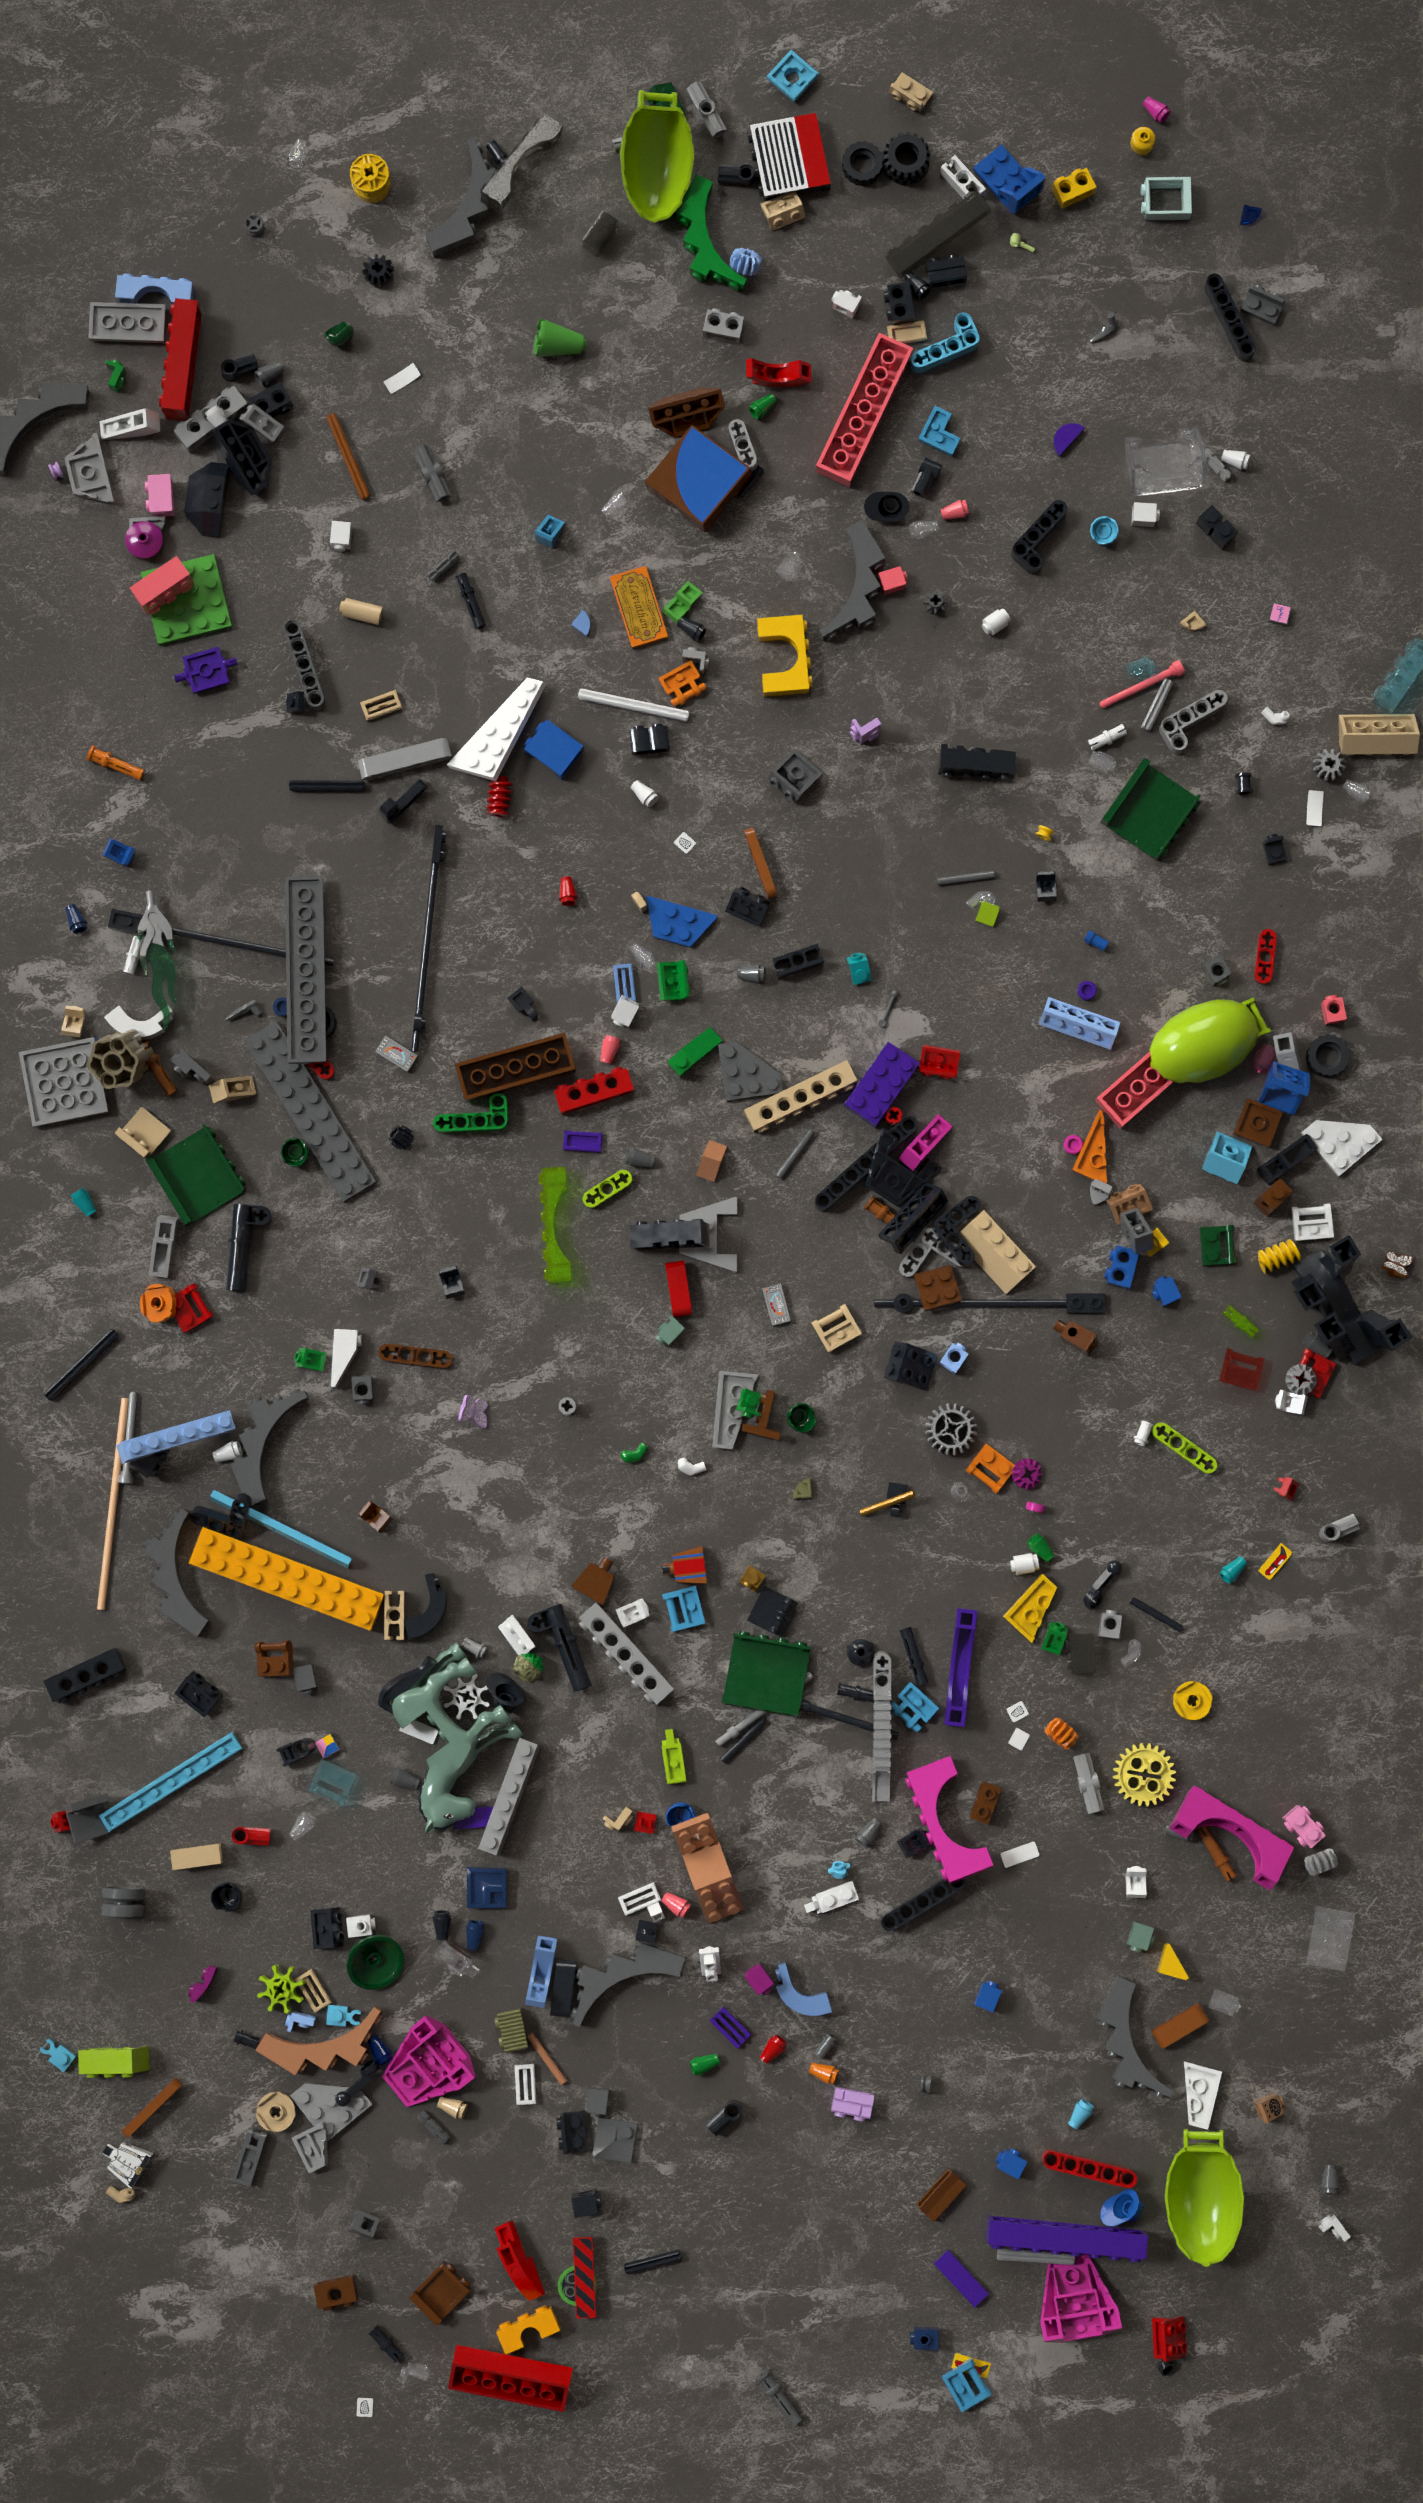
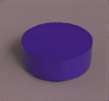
(1086, 990)

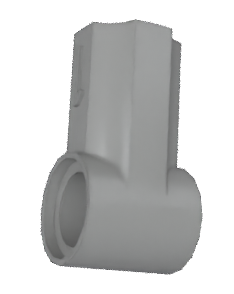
(1340, 1528)

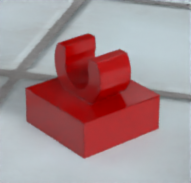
(1288, 1488)
(645, 1822)

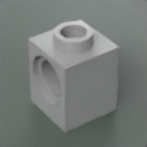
(1115, 1632)

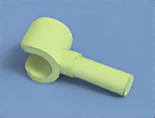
(1015, 241)

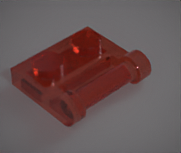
(1239, 1375)

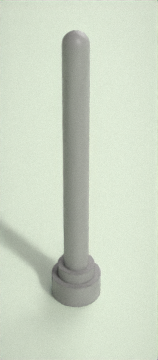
(126, 1475)

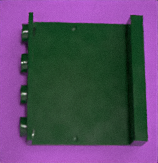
(1150, 810)
(196, 1175)
(766, 1674)

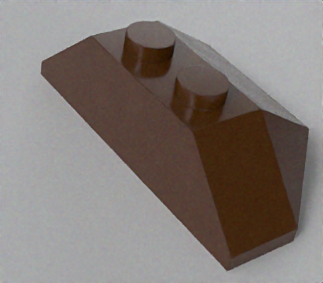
(680, 411)

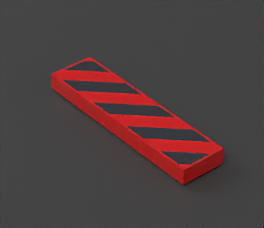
(584, 2277)

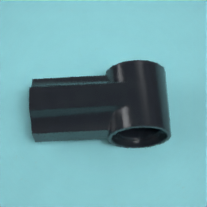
(734, 174)
(241, 365)
(928, 473)
(723, 2118)

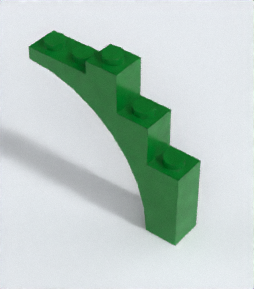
(697, 240)

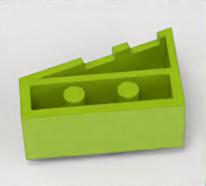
(113, 2061)

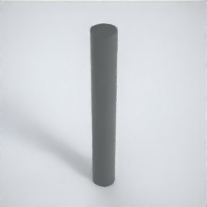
(965, 878)
(795, 1153)

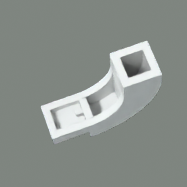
(147, 1029)

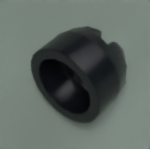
(1165, 2368)

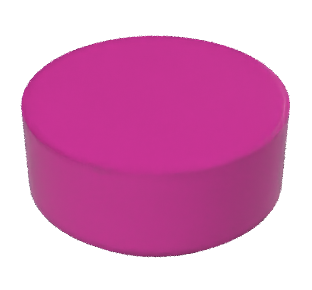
(1073, 1144)
(1035, 1507)

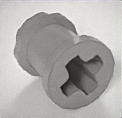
(563, 1402)

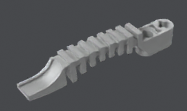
(882, 1726)

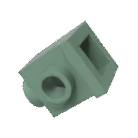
(669, 1331)

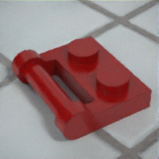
(185, 1314)
(1322, 1368)

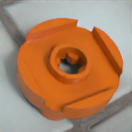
(168, 1303)

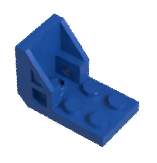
(1008, 180)
(1284, 1087)

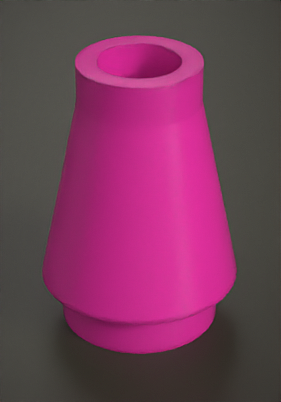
(1156, 109)

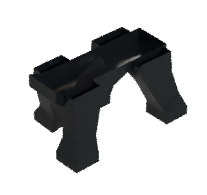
(1343, 1325)

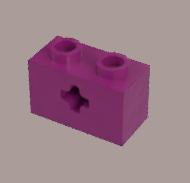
(759, 1979)

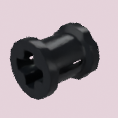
(1243, 783)

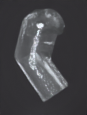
(980, 896)
(1133, 1653)

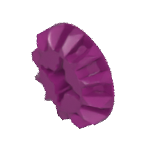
(1019, 1470)

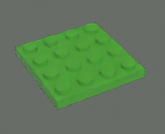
(196, 611)

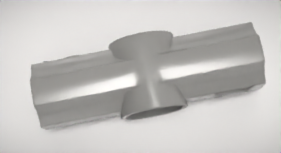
(701, 100)
(1088, 1783)

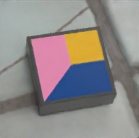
(327, 1745)

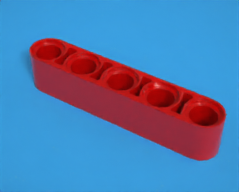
(1097, 2174)

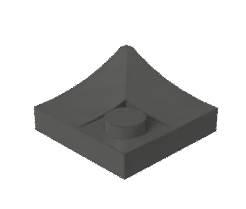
(614, 2140)

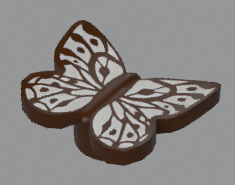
(1396, 1265)

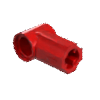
(254, 1836)

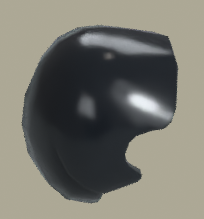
(226, 1896)

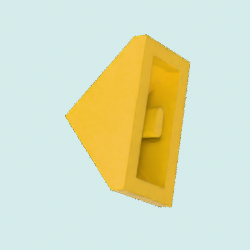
(1170, 1964)

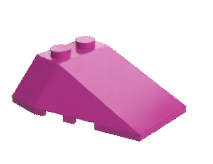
(428, 2063)
(1077, 2303)

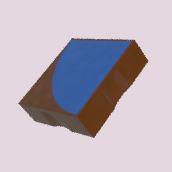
(698, 478)

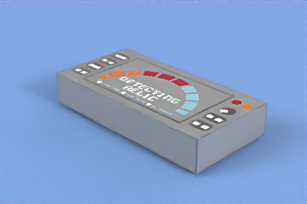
(396, 1054)
(776, 1304)

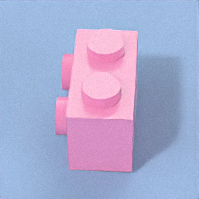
(160, 495)

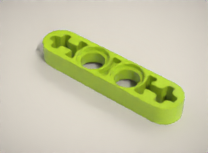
(1182, 1450)

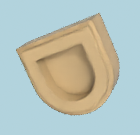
(639, 901)

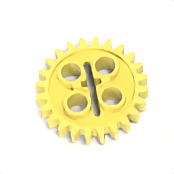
(1141, 1791)

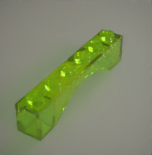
(554, 1184)

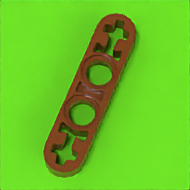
(760, 863)
(157, 2102)

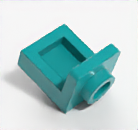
(859, 968)

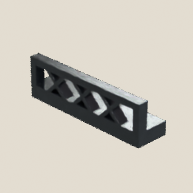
(917, 1218)

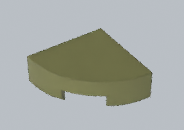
(803, 1489)

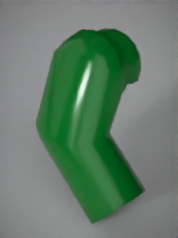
(634, 1456)

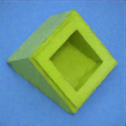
(987, 913)

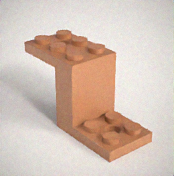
(707, 1868)

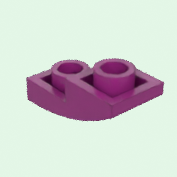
(199, 1988)

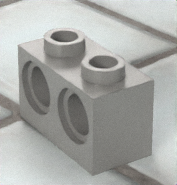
(721, 331)

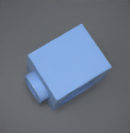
(954, 1366)

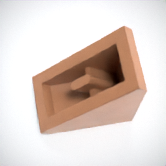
(711, 1161)

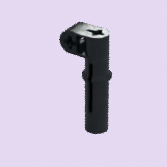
(242, 1219)
(557, 1620)

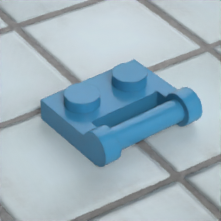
(690, 1607)
(960, 2387)

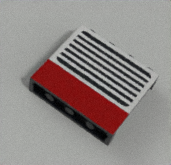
(788, 155)

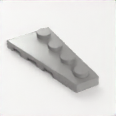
(726, 1416)

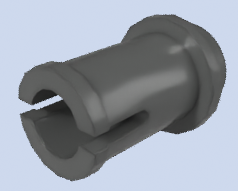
(825, 2046)

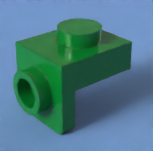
(117, 378)

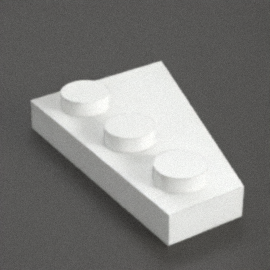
(1201, 2091)

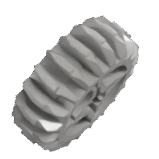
(966, 1422)

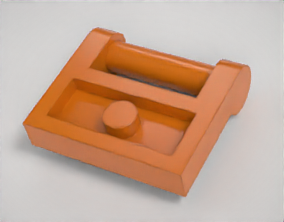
(993, 1462)

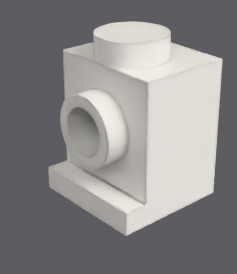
(846, 303)

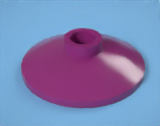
(150, 545)

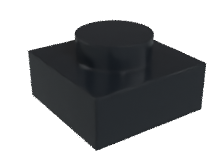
(295, 702)

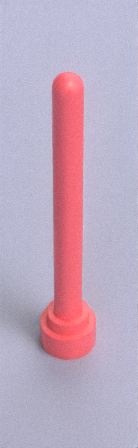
(1175, 669)

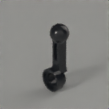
(1093, 1597)
(369, 2069)

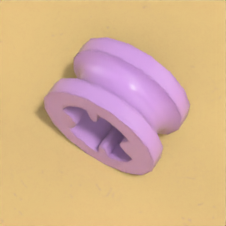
(55, 470)

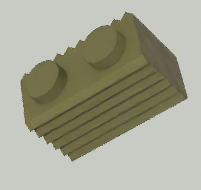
(512, 2030)

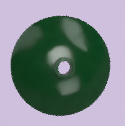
(376, 1971)

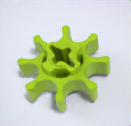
(273, 1990)

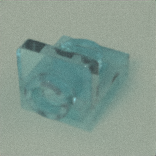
(1138, 666)

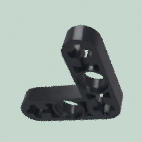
(392, 810)
(951, 1224)
(228, 1522)

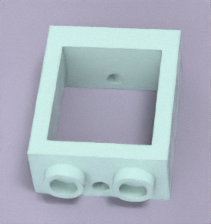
(1167, 182)

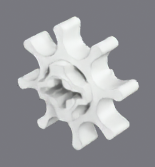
(464, 1705)

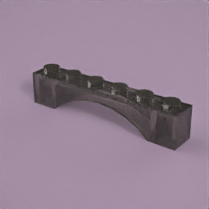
(542, 137)

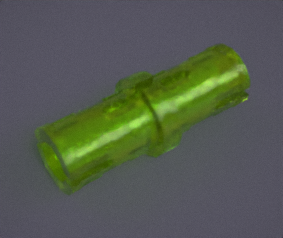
(1240, 1321)

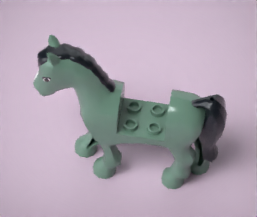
(419, 1693)

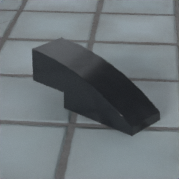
(1287, 1159)

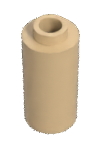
(361, 611)

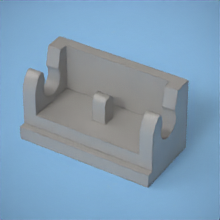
(261, 422)

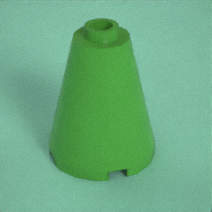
(557, 340)

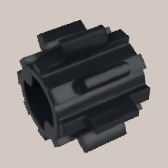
(401, 1137)

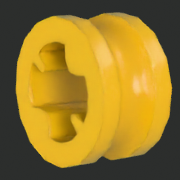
(1044, 833)

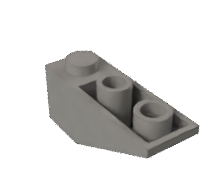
(1287, 1050)

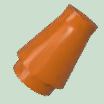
(824, 2072)

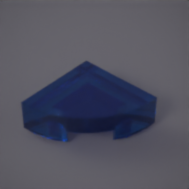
(1249, 214)

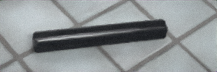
(326, 785)

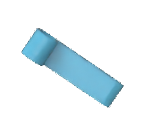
(943, 346)

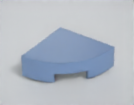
(582, 623)

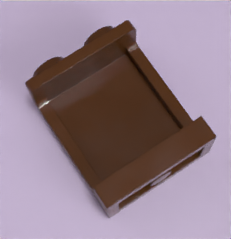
(440, 2292)

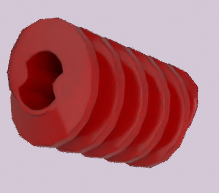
(498, 797)

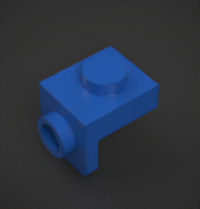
(119, 852)

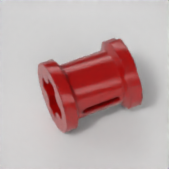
(892, 1122)

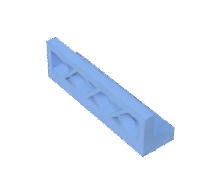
(1078, 1025)

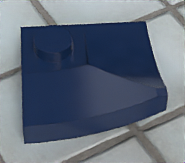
(486, 1887)

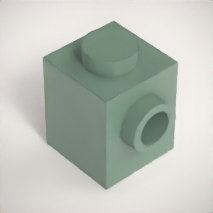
(1140, 1937)

